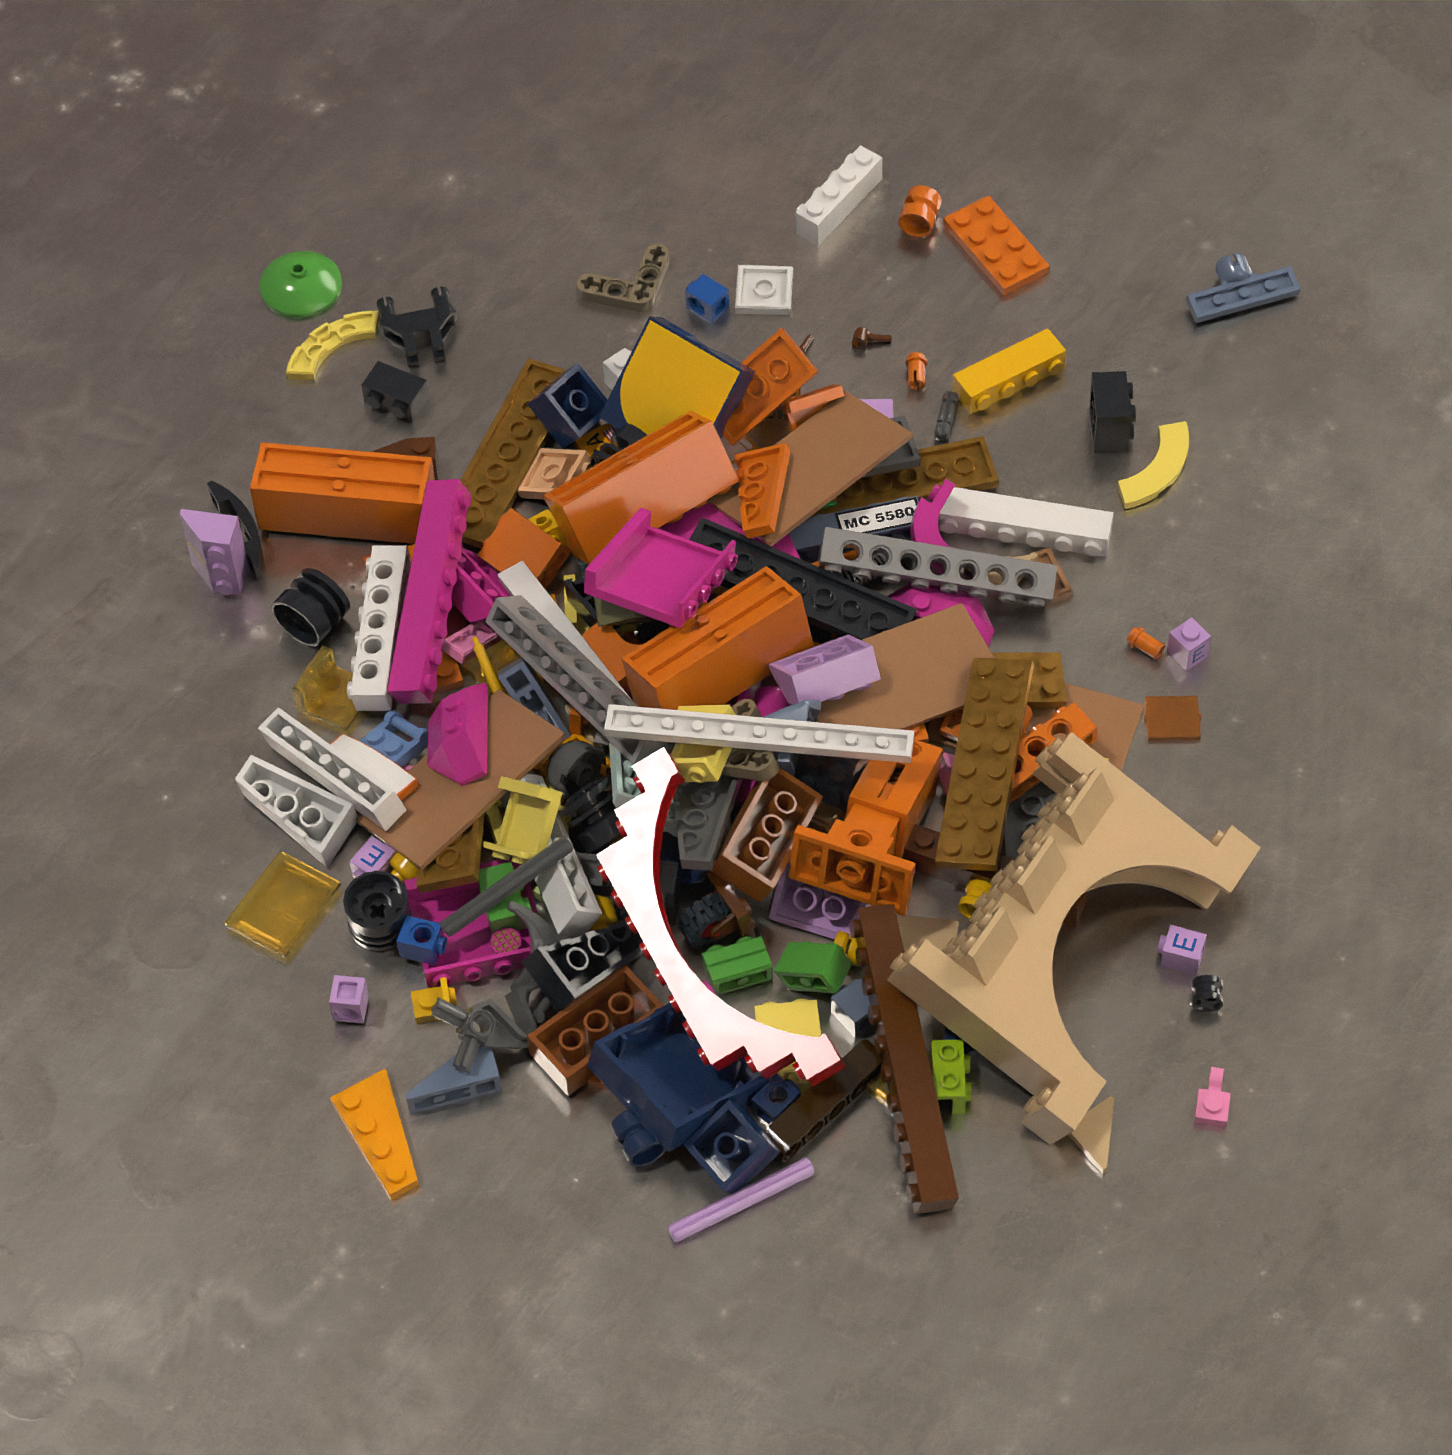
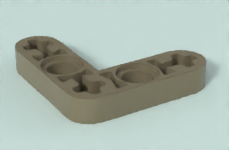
(630, 290)
(759, 764)

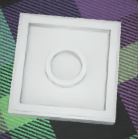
(764, 290)

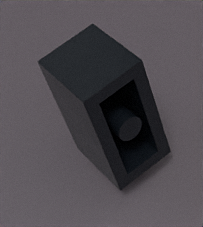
(395, 391)

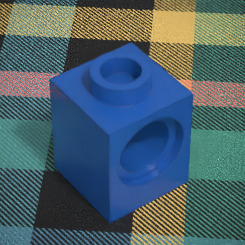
(707, 298)
(415, 930)

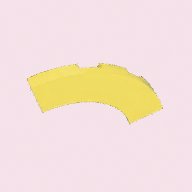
(328, 338)
(1161, 471)

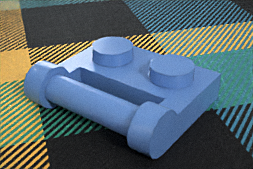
(391, 745)

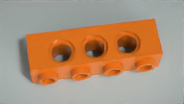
(1040, 736)

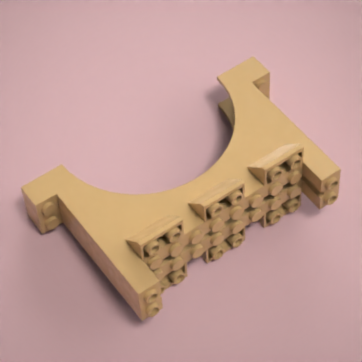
(997, 974)

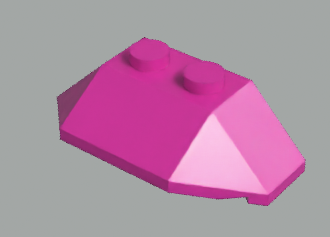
(476, 587)
(933, 600)
(460, 735)

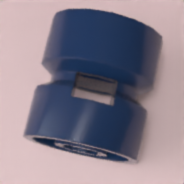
(638, 1143)

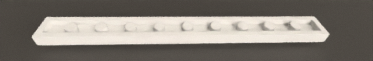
(759, 733)

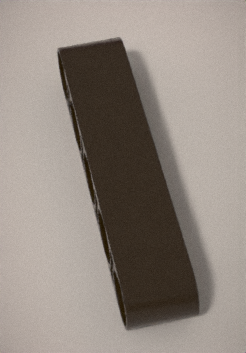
(824, 1101)

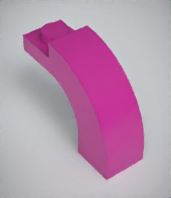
(925, 520)

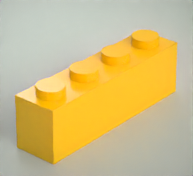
(1009, 371)

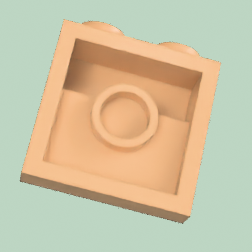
(551, 470)

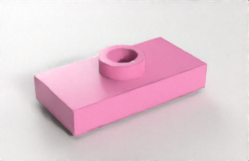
(461, 645)

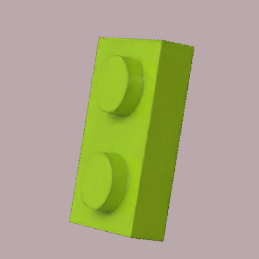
(949, 1073)

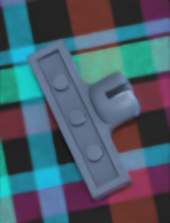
(1241, 289)

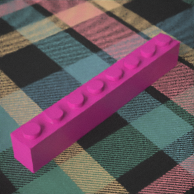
(429, 592)

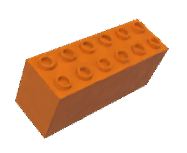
(661, 473)
(339, 492)
(721, 646)

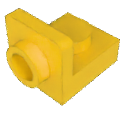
(425, 999)

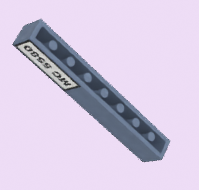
(880, 519)

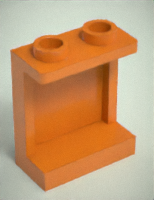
(804, 406)
(521, 540)

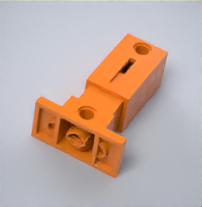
(866, 850)

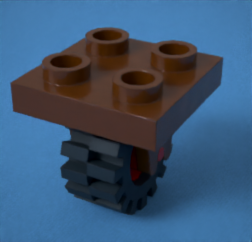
(717, 915)

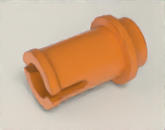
(916, 366)
(1145, 642)

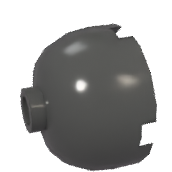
(574, 766)

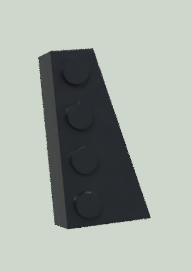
(580, 963)

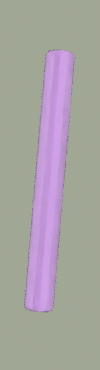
(741, 1199)

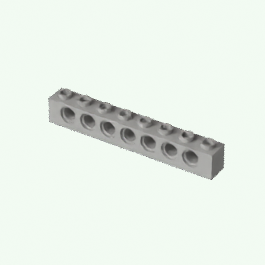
(1041, 575)
(564, 668)

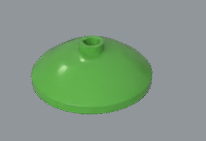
(300, 284)

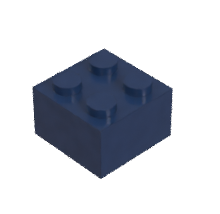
(569, 405)
(732, 1147)

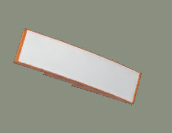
(377, 765)

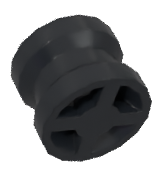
(1207, 993)

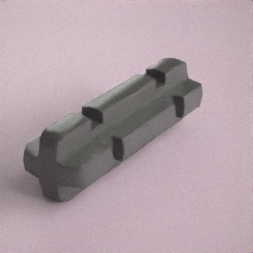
(946, 416)

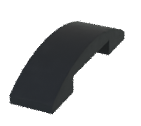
(229, 504)

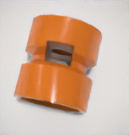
(919, 211)

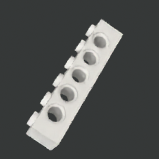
(395, 564)

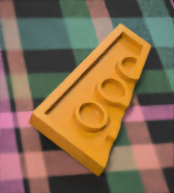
(376, 1128)

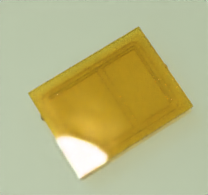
(282, 904)

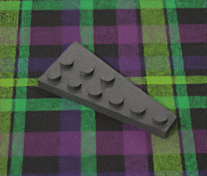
(702, 817)

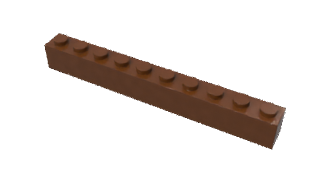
(905, 1063)

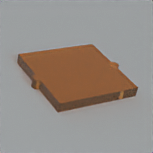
(1172, 718)

